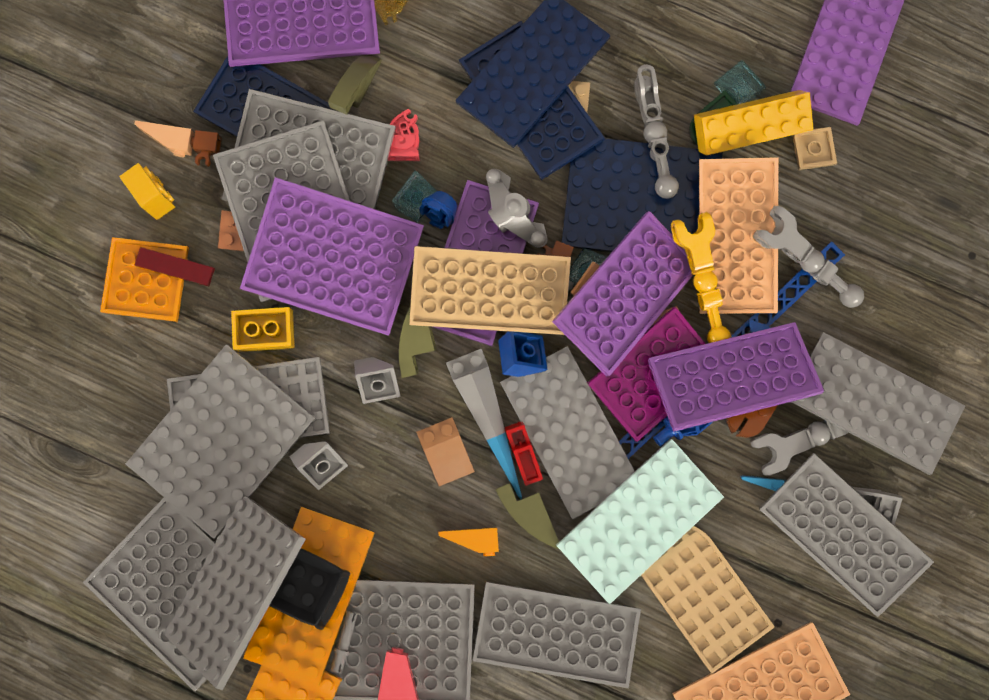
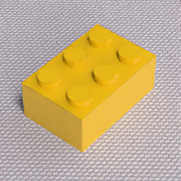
(148, 191)
(262, 329)

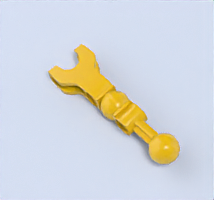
(701, 265)

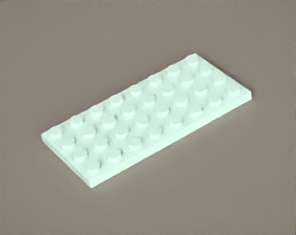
(640, 521)

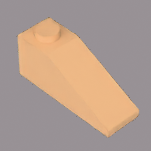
(171, 137)

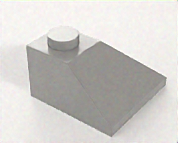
(376, 380)
(318, 463)

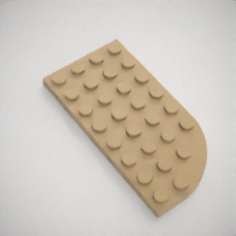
(706, 599)

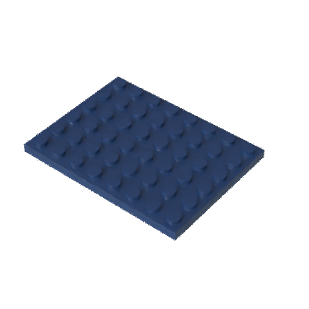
(616, 186)

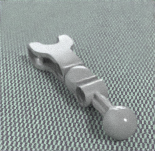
(654, 130)
(811, 260)
(794, 443)

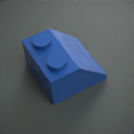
(522, 354)

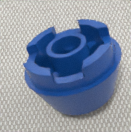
(439, 209)

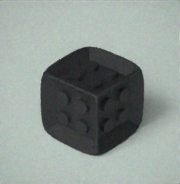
(311, 589)

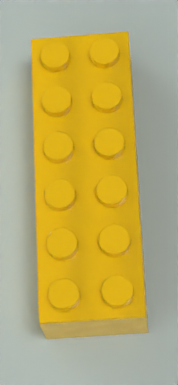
(753, 122)

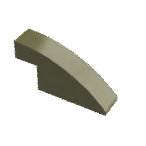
(354, 84)
(413, 341)
(529, 514)

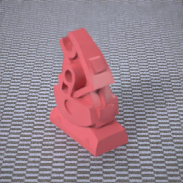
(404, 142)

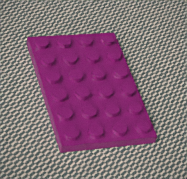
(631, 388)

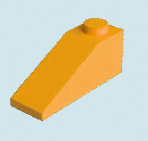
(479, 540)

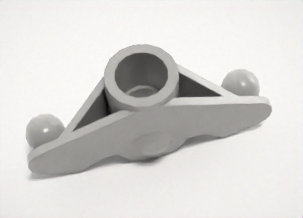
(512, 210)

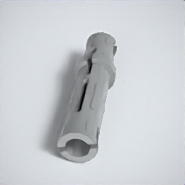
(341, 650)

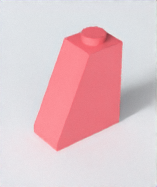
(397, 677)

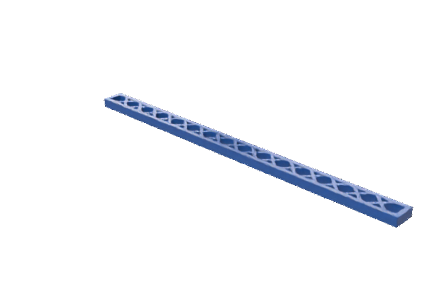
(784, 307)

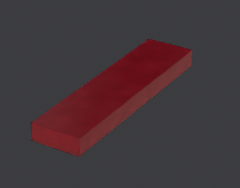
(174, 266)

